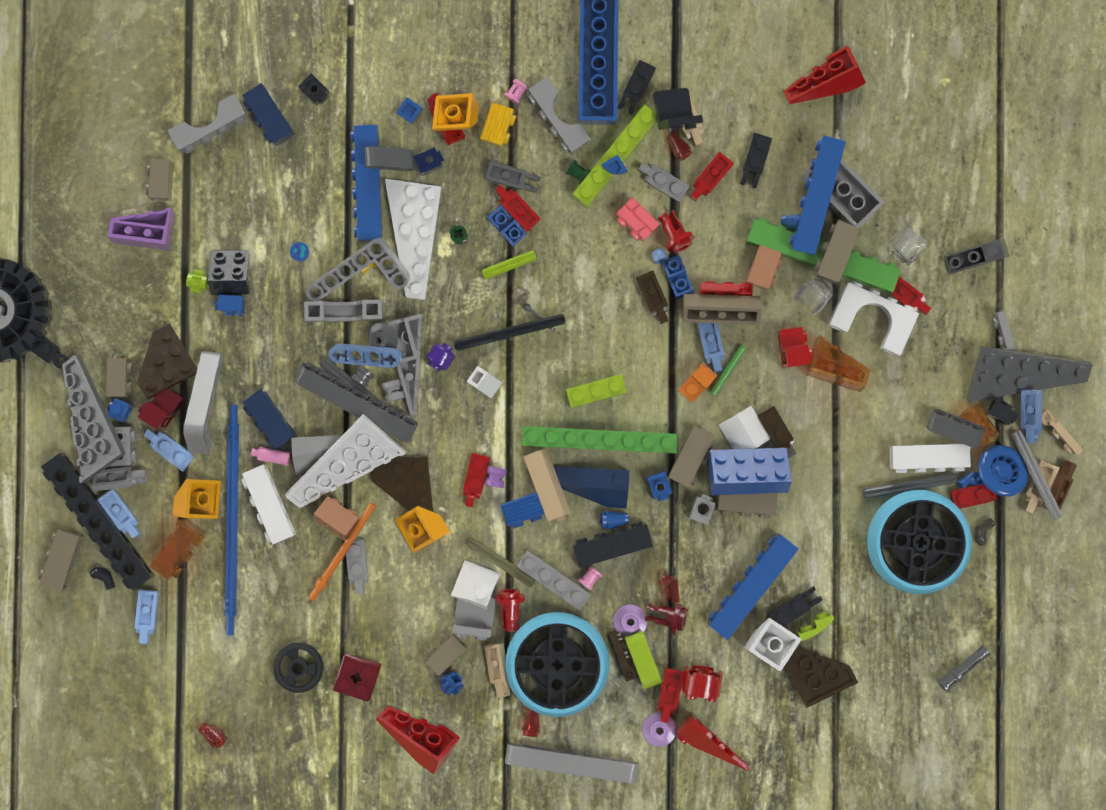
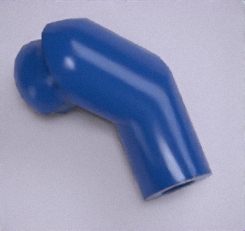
(970, 478)

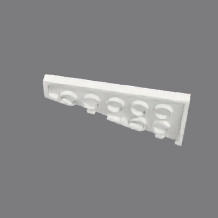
(414, 222)
(350, 457)

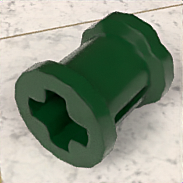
(577, 171)
(459, 240)

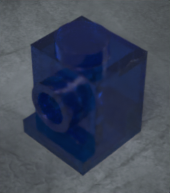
(426, 167)

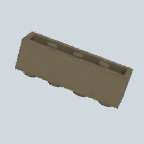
(721, 309)

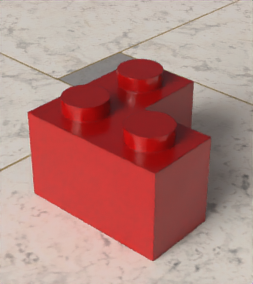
(793, 347)

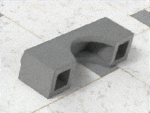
(229, 114)
(572, 136)
(344, 311)
(553, 580)

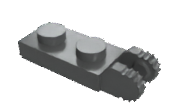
(510, 176)

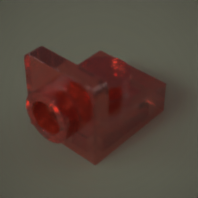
(672, 591)

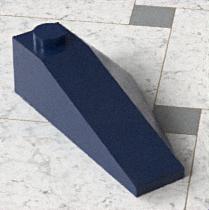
(601, 486)

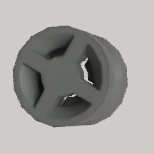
(362, 376)

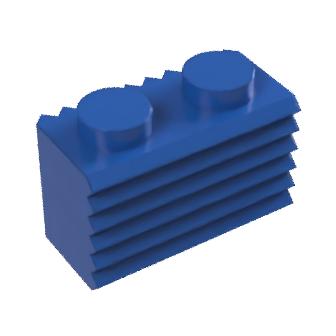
(522, 509)

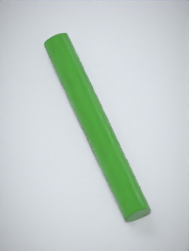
(727, 371)

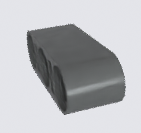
(389, 158)
(955, 428)

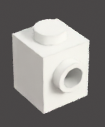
(487, 383)

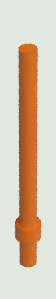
(322, 582)

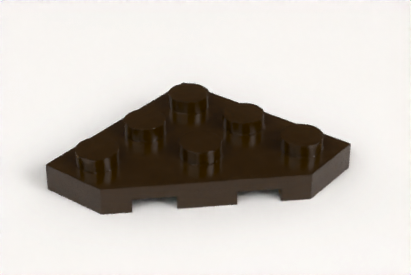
(164, 363)
(406, 482)
(818, 676)

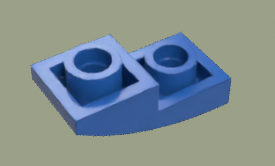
(506, 225)
(677, 277)

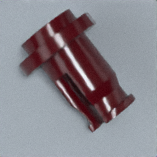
(675, 618)

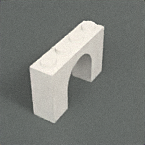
(900, 318)

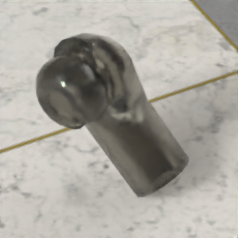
(980, 534)

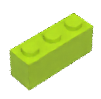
(596, 391)

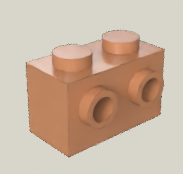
(763, 268)
(336, 517)

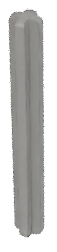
(1037, 475)

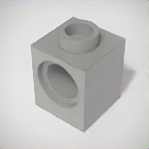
(703, 518)

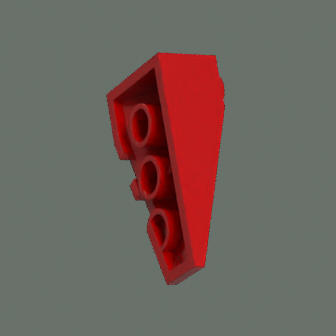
(834, 77)
(700, 737)
(423, 741)

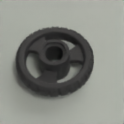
(315, 669)

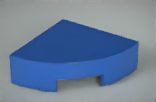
(614, 166)

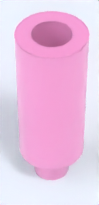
(272, 455)

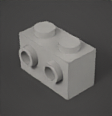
(127, 438)

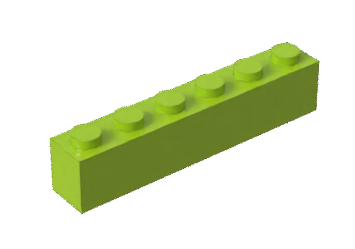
(624, 147)

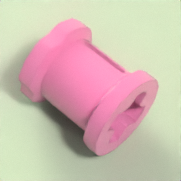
(516, 91)
(590, 577)

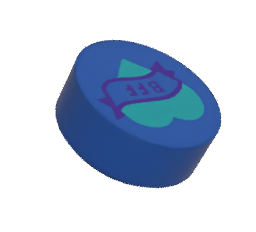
(299, 251)

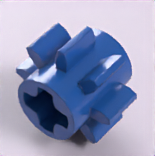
(451, 683)

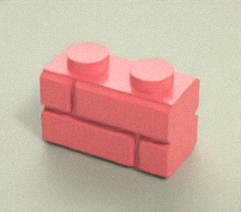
(637, 220)

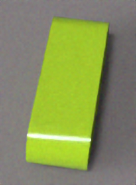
(643, 660)

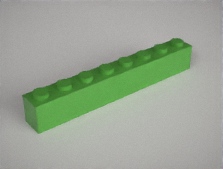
(858, 268)
(599, 439)

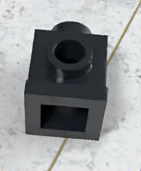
(317, 97)
(1001, 412)

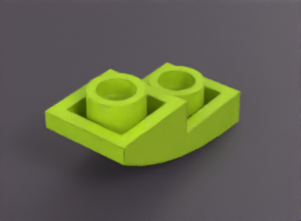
(820, 623)

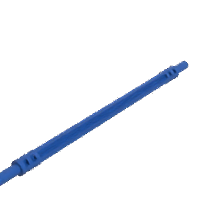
(231, 520)

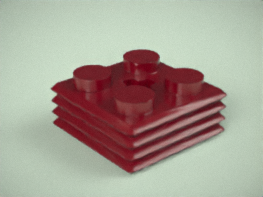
(367, 670)

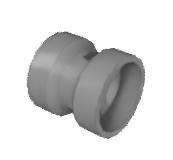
(392, 386)

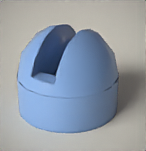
(659, 255)

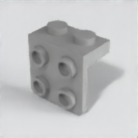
(473, 620)

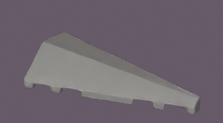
(409, 341)
(309, 450)

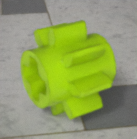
(197, 281)

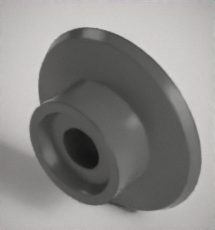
(386, 333)

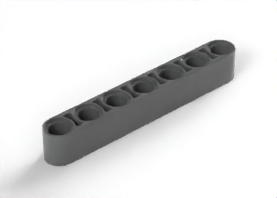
(356, 401)

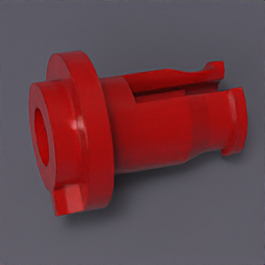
(678, 238)
(510, 608)

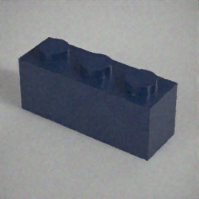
(267, 115)
(269, 419)

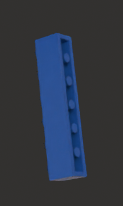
(367, 185)
(818, 195)
(753, 586)

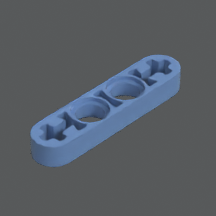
(365, 359)

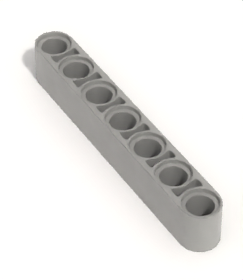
(571, 763)

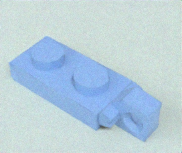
(170, 449)
(119, 513)
(146, 614)

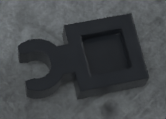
(49, 351)

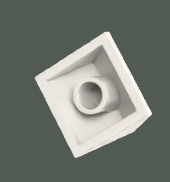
(744, 430)

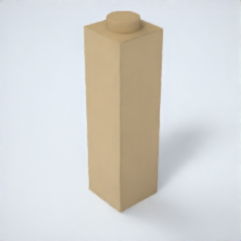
(547, 485)

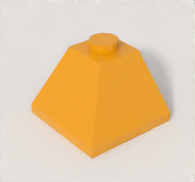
(455, 112)
(197, 499)
(421, 527)

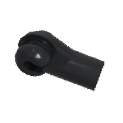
(104, 575)

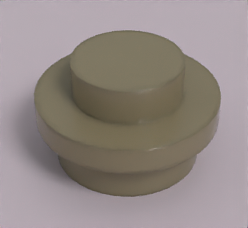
(520, 296)

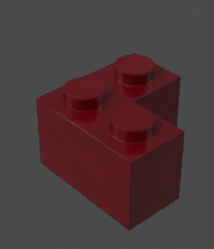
(161, 410)

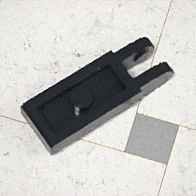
(637, 85)
(756, 158)
(794, 607)

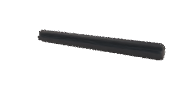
(510, 332)

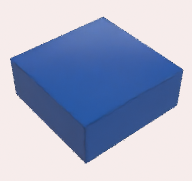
(409, 110)

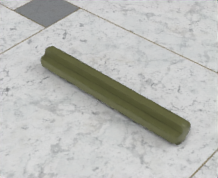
(501, 562)

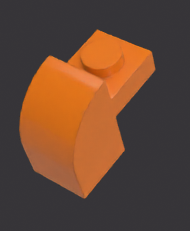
(697, 382)

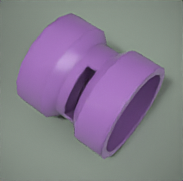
(495, 477)

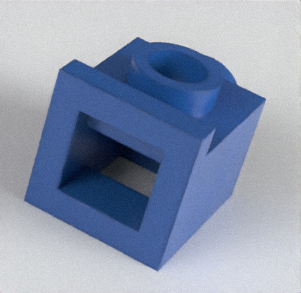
(230, 304)
(120, 409)
(656, 479)

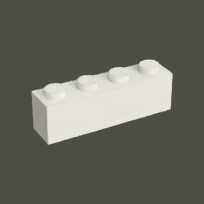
(929, 456)
(269, 504)

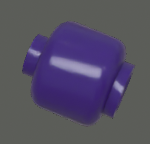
(440, 357)

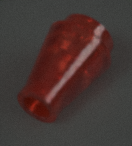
(679, 146)
(531, 724)
(214, 736)

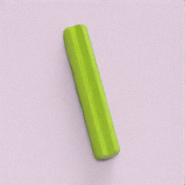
(509, 264)

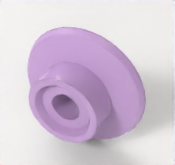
(629, 612)
(656, 739)

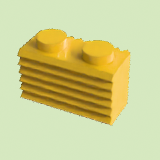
(497, 125)

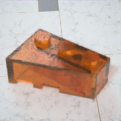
(836, 367)
(177, 549)

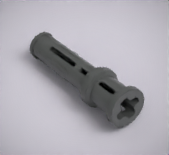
(956, 674)

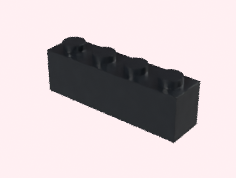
(612, 545)

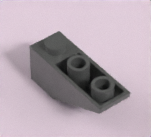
(977, 256)

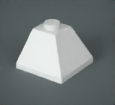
(475, 584)
(773, 643)

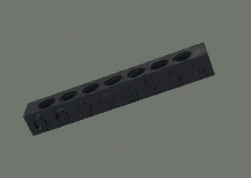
(85, 519)

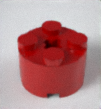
(702, 683)

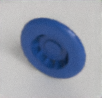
(997, 473)

